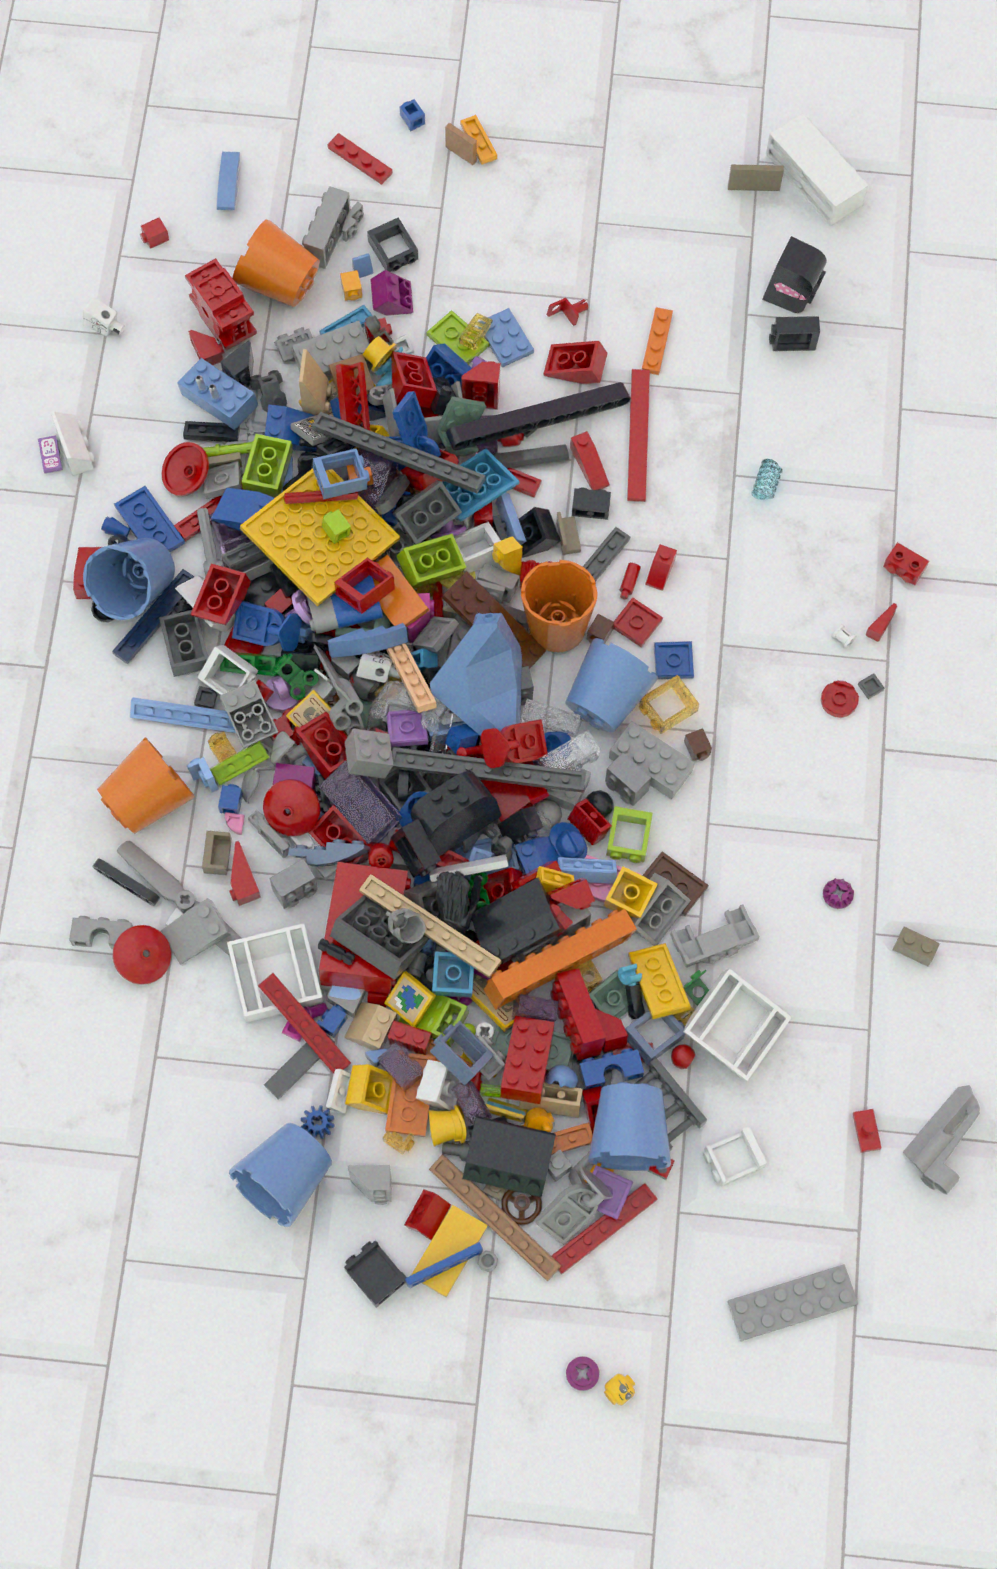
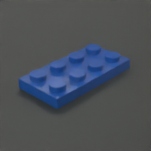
(148, 519)

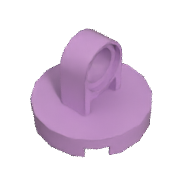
(301, 606)
(281, 698)

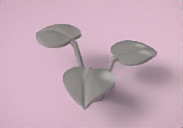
(280, 746)

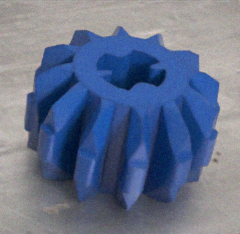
(317, 1115)

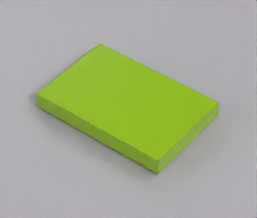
(448, 332)

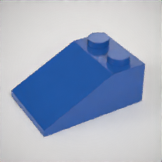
(279, 425)
(238, 506)
(535, 853)

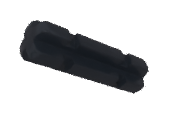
(336, 951)

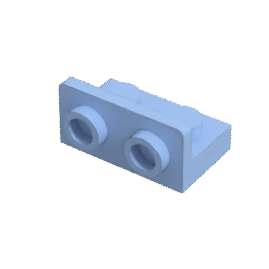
(199, 769)

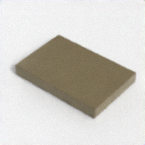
(755, 177)

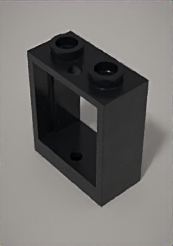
(385, 232)
(795, 333)
(416, 849)

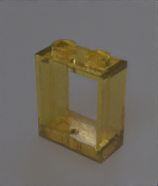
(684, 695)

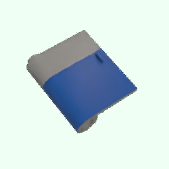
(337, 614)

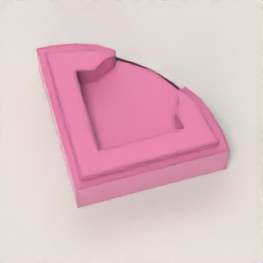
(235, 822)

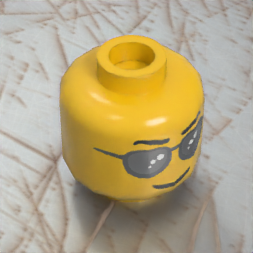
(619, 1389)

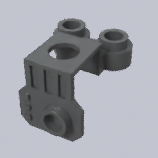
(374, 326)
(270, 389)
(499, 844)

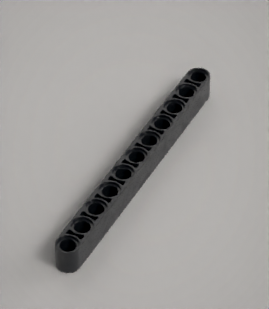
(537, 416)

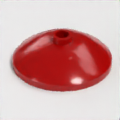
(185, 469)
(299, 800)
(129, 954)

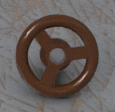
(521, 1197)

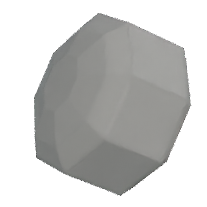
(487, 1261)

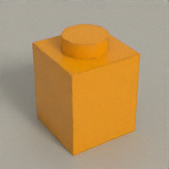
(351, 285)

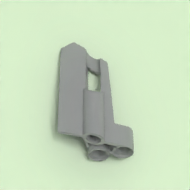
(349, 705)
(935, 1142)

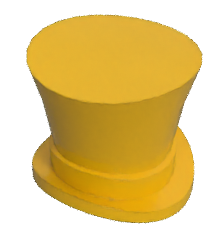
(447, 1125)

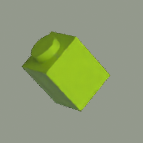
(336, 526)

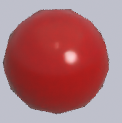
(682, 1056)

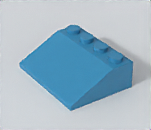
(497, 482)

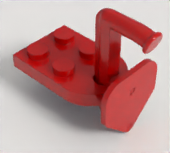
(512, 744)

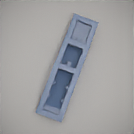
(228, 181)
(364, 642)

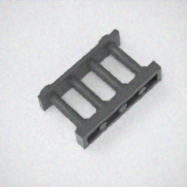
(681, 1101)

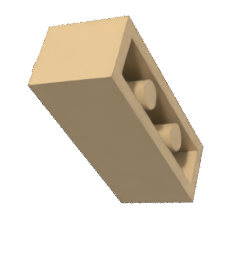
(558, 1100)

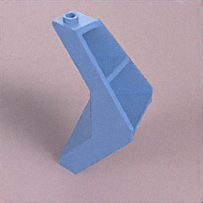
(483, 676)

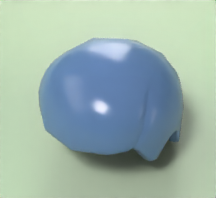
(563, 1075)

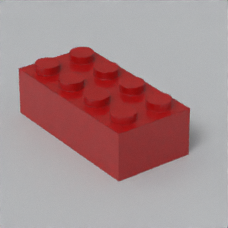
(578, 1014)
(527, 1060)

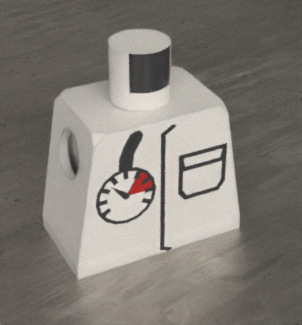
(101, 318)
(376, 667)

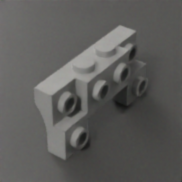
(717, 942)

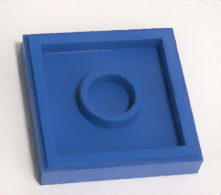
(674, 660)

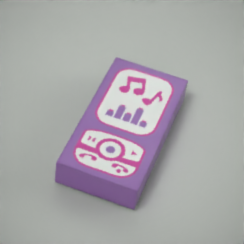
(50, 454)

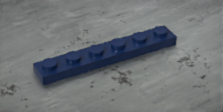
(150, 621)

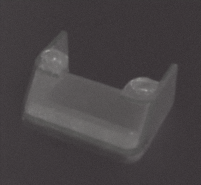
(395, 694)

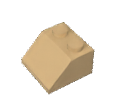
(371, 1026)

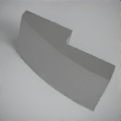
(350, 224)

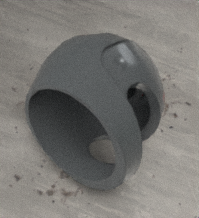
(362, 687)

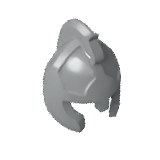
(406, 925)

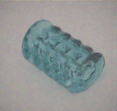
(767, 480)

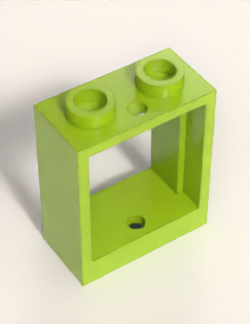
(629, 816)

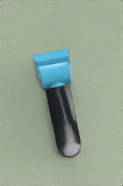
(633, 991)

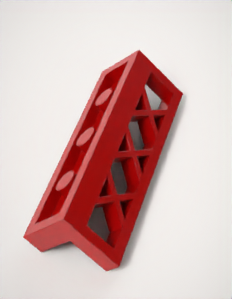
(347, 395)

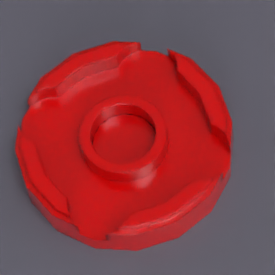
(839, 699)

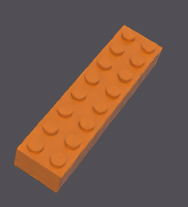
(564, 956)

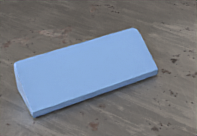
(508, 514)
(591, 869)

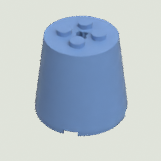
(128, 576)
(609, 685)
(630, 1128)
(282, 1173)

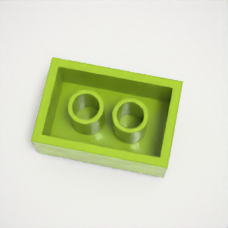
(267, 465)
(431, 561)

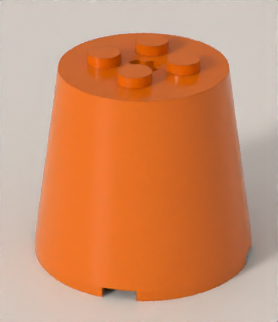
(276, 265)
(558, 603)
(143, 788)

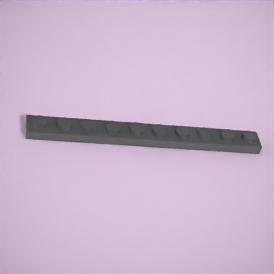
(399, 452)
(509, 773)

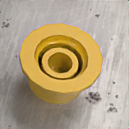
(378, 353)

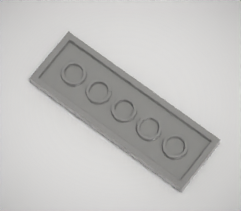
(792, 1302)

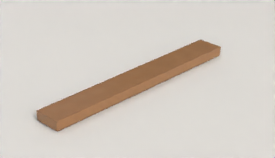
(495, 1218)

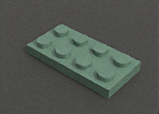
(559, 1053)

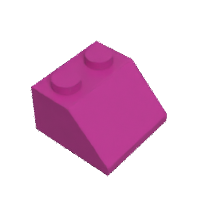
(420, 624)

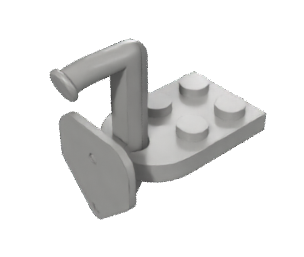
(574, 1204)

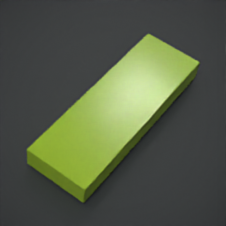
(239, 762)

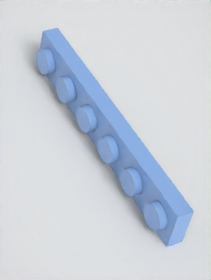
(181, 714)

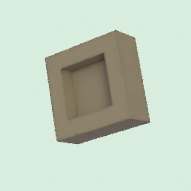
(494, 1192)

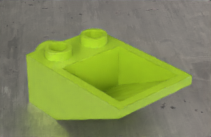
(440, 1016)

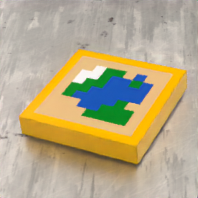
(410, 999)

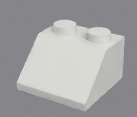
(437, 1086)

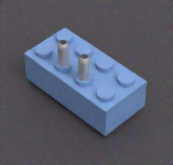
(218, 393)

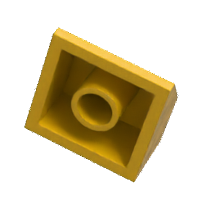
(630, 893)
(369, 1089)

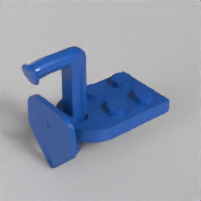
(413, 426)
(257, 625)

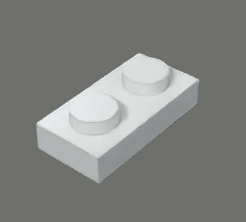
(338, 1091)

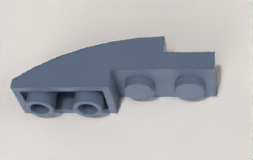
(331, 854)

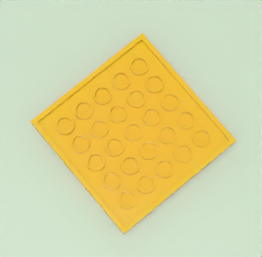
(302, 549)

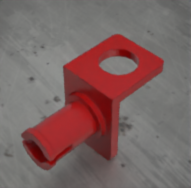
(570, 310)

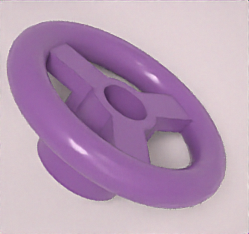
(449, 528)

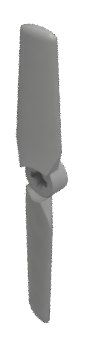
(165, 883)

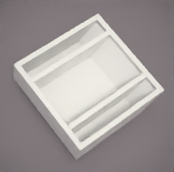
(279, 952)
(736, 1024)

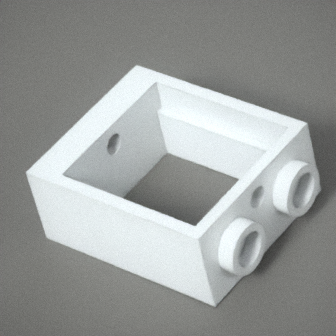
(472, 536)
(213, 663)

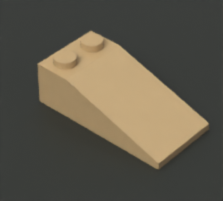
(313, 386)

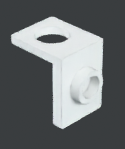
(323, 687)

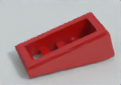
(878, 627)

